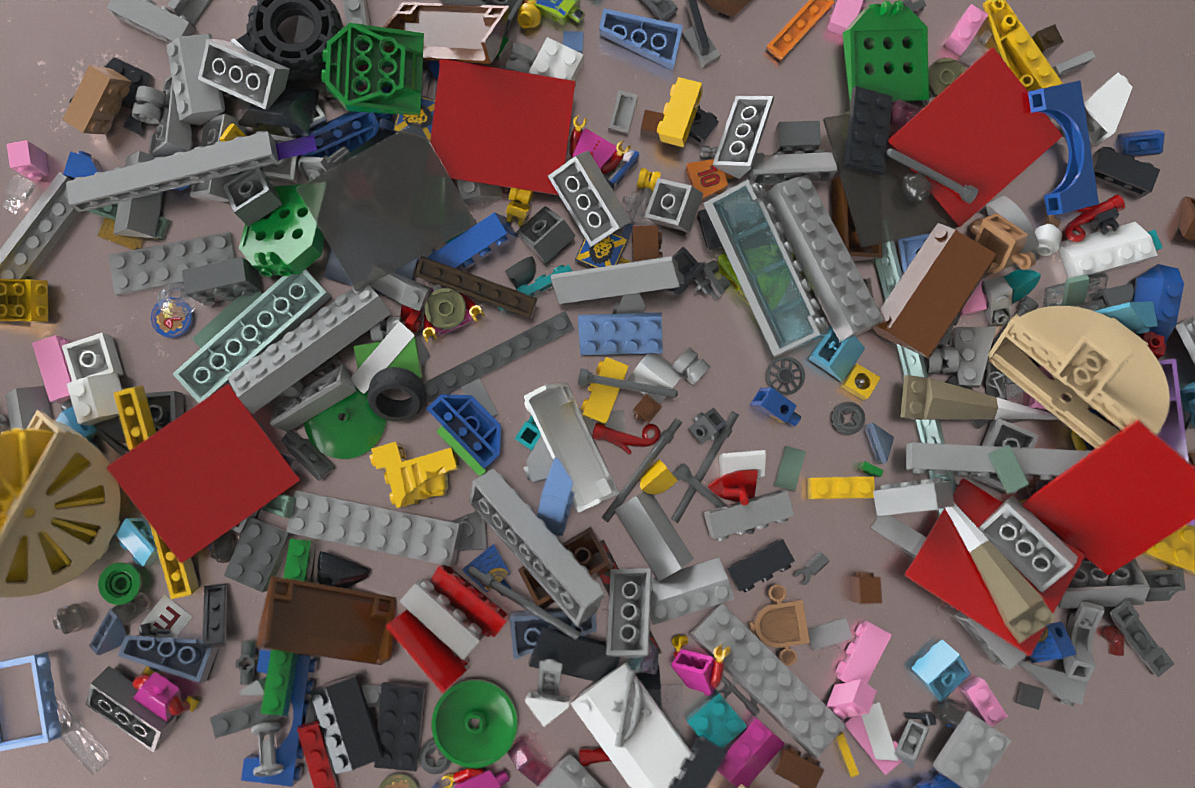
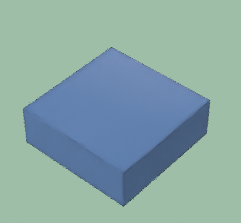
(573, 40)

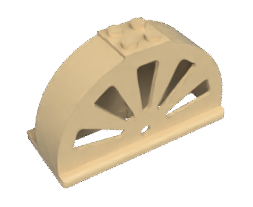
(1091, 362)

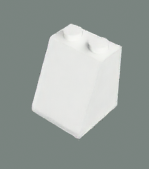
(1106, 108)

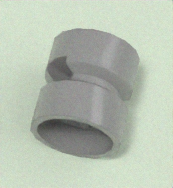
(521, 58)
(148, 104)
(377, 331)
(943, 360)
(691, 366)

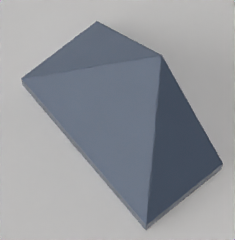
(880, 441)
(109, 634)

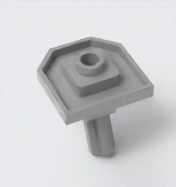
(314, 166)

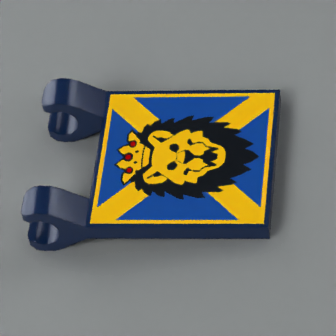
(403, 121)
(606, 251)

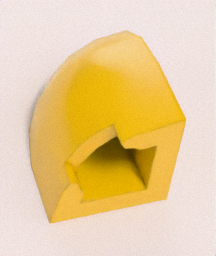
(657, 479)

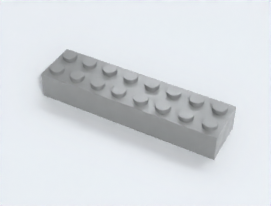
(824, 258)
(307, 347)
(375, 528)
(536, 547)
(768, 681)

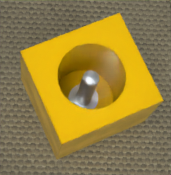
(860, 382)

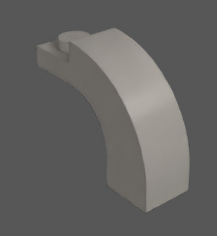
(1011, 212)
(1081, 632)

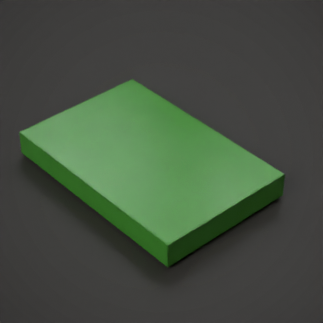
(406, 359)
(461, 451)

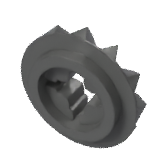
(858, 418)
(427, 762)

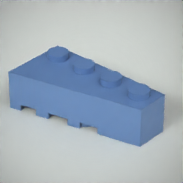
(643, 35)

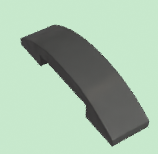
(1139, 639)

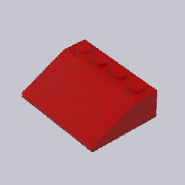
(470, 600)
(428, 650)

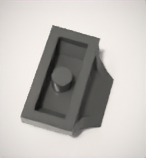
(1164, 583)

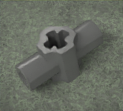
(247, 673)

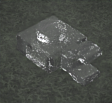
(976, 49)
(18, 190)

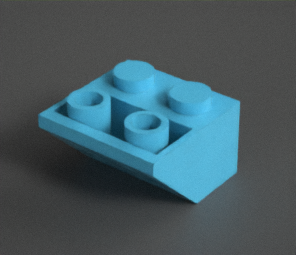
(836, 356)

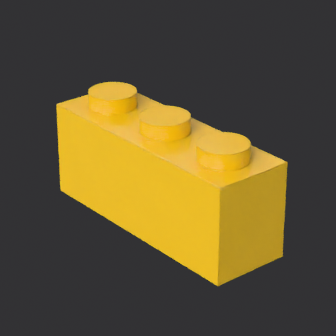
(680, 112)
(602, 396)
(840, 487)

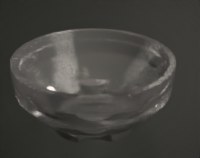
(175, 307)

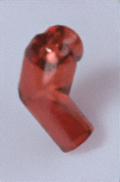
(1116, 639)

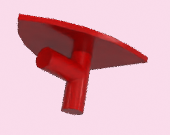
(736, 486)

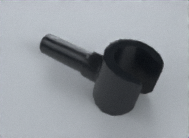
(146, 630)
(929, 718)

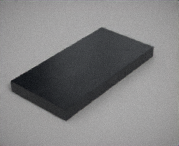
(579, 658)

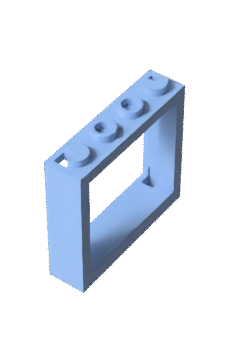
(46, 701)

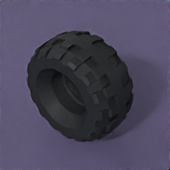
(302, 59)

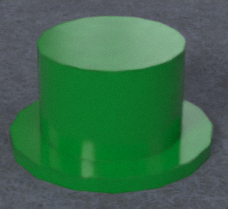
(119, 583)

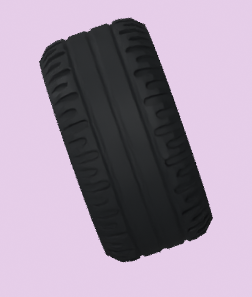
(396, 379)

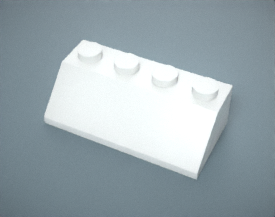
(1107, 252)

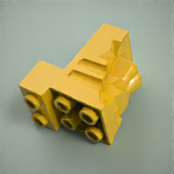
(23, 300)
(416, 477)

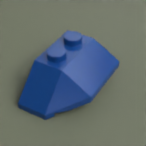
(343, 131)
(1164, 288)
(469, 425)

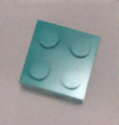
(716, 720)

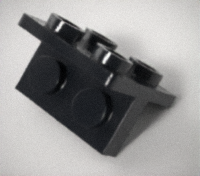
(688, 267)

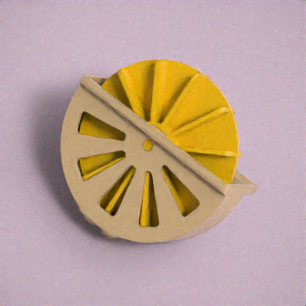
(53, 506)

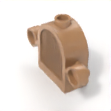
(1004, 240)
(781, 624)

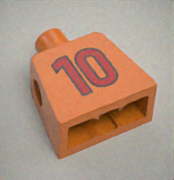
(707, 178)

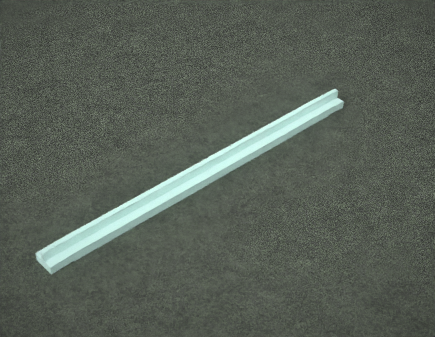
(912, 363)

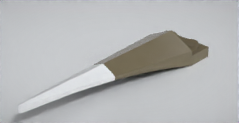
(939, 400)
(1015, 598)

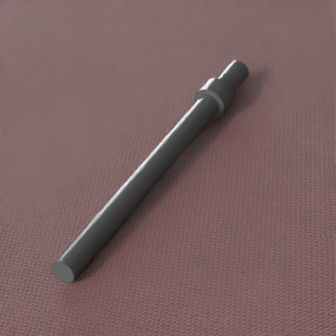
(725, 432)
(665, 437)
(488, 581)

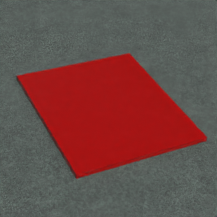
(501, 125)
(977, 135)
(203, 473)
(1119, 498)
(951, 574)

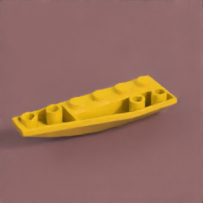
(1018, 47)

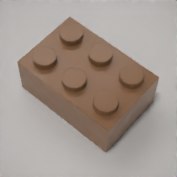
(97, 100)

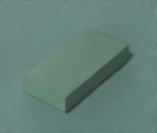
(1075, 290)
(789, 468)
(1008, 469)
(281, 506)

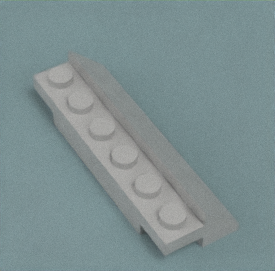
(38, 232)
(617, 280)

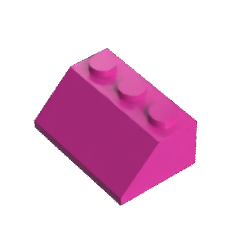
(749, 753)

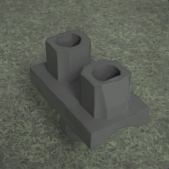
(708, 282)

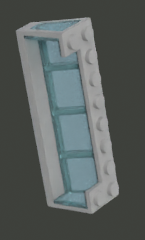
(766, 267)

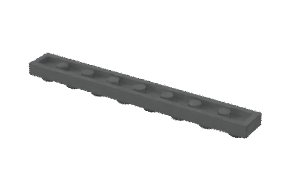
(497, 356)

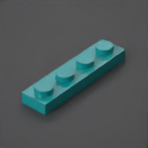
(541, 283)

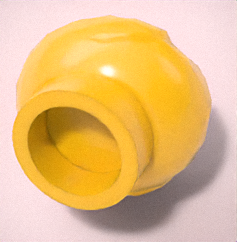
(528, 14)

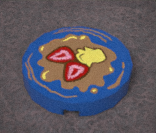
(169, 326)

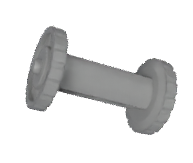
(267, 749)

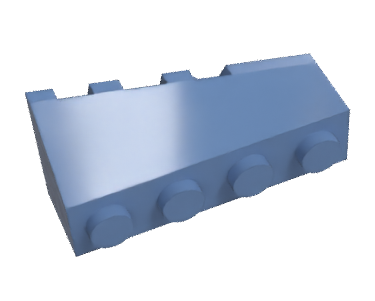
(556, 499)

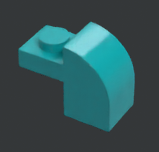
(529, 434)

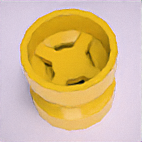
(644, 176)
(521, 195)

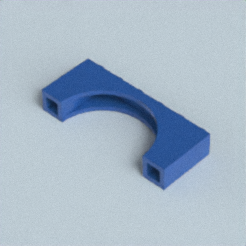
(1067, 108)
(290, 751)

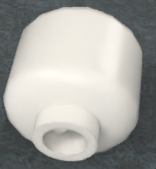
(1048, 238)

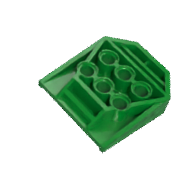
(893, 25)
(345, 58)
(283, 239)

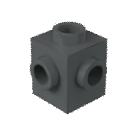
(707, 425)

